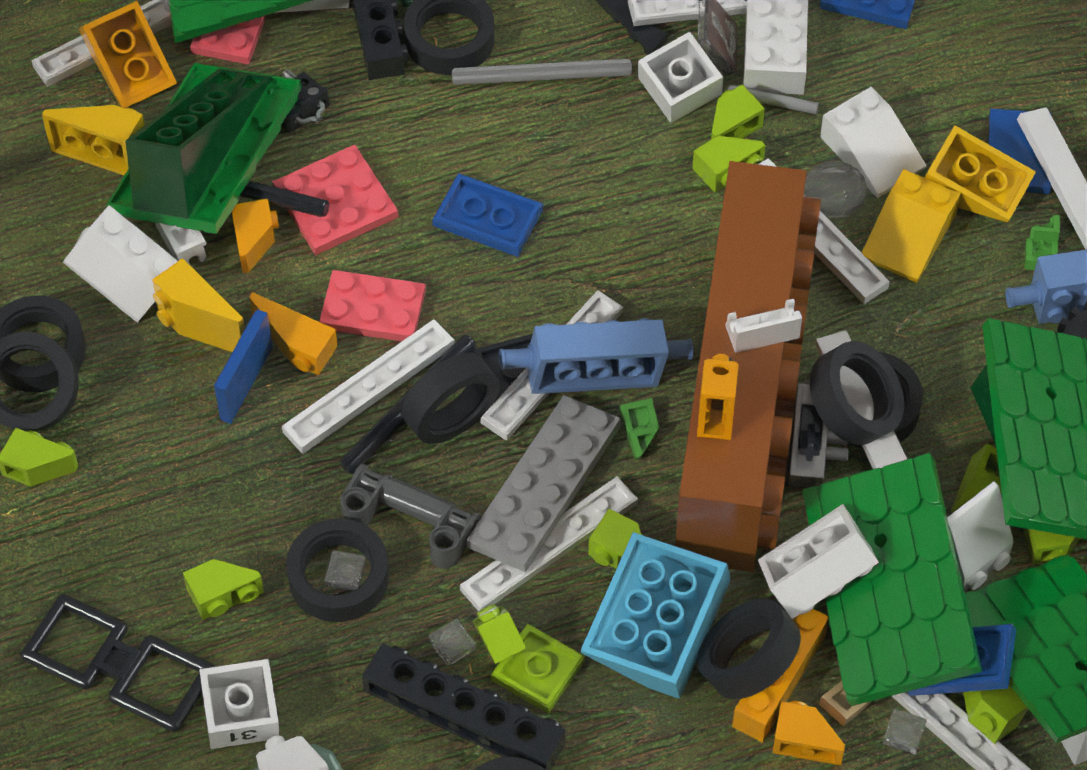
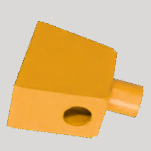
(718, 382)

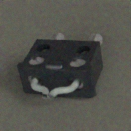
(310, 103)

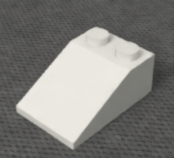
(872, 140)
(981, 537)

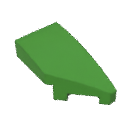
(1042, 242)
(640, 425)

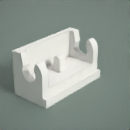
(183, 242)
(764, 328)

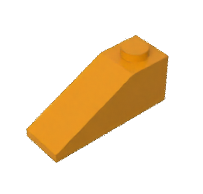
(300, 338)

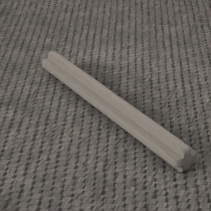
(541, 71)

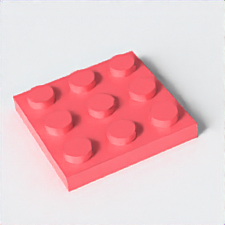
(353, 195)

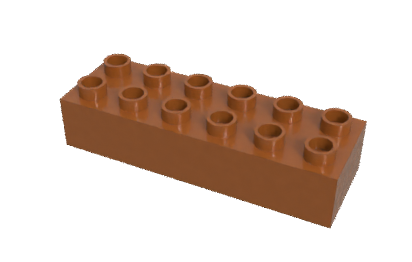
(761, 260)

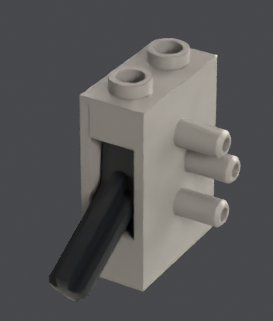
(810, 441)

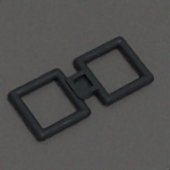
(115, 661)

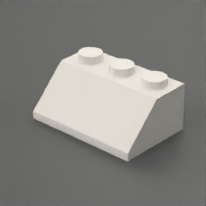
(119, 262)
(817, 562)

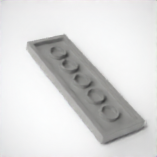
(543, 483)

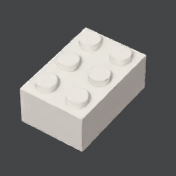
(776, 46)

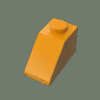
(254, 231)
(806, 735)

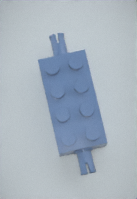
(1056, 286)
(596, 356)

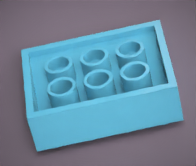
(657, 614)

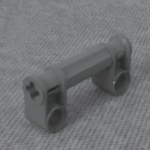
(451, 523)

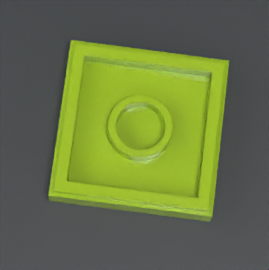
(540, 670)

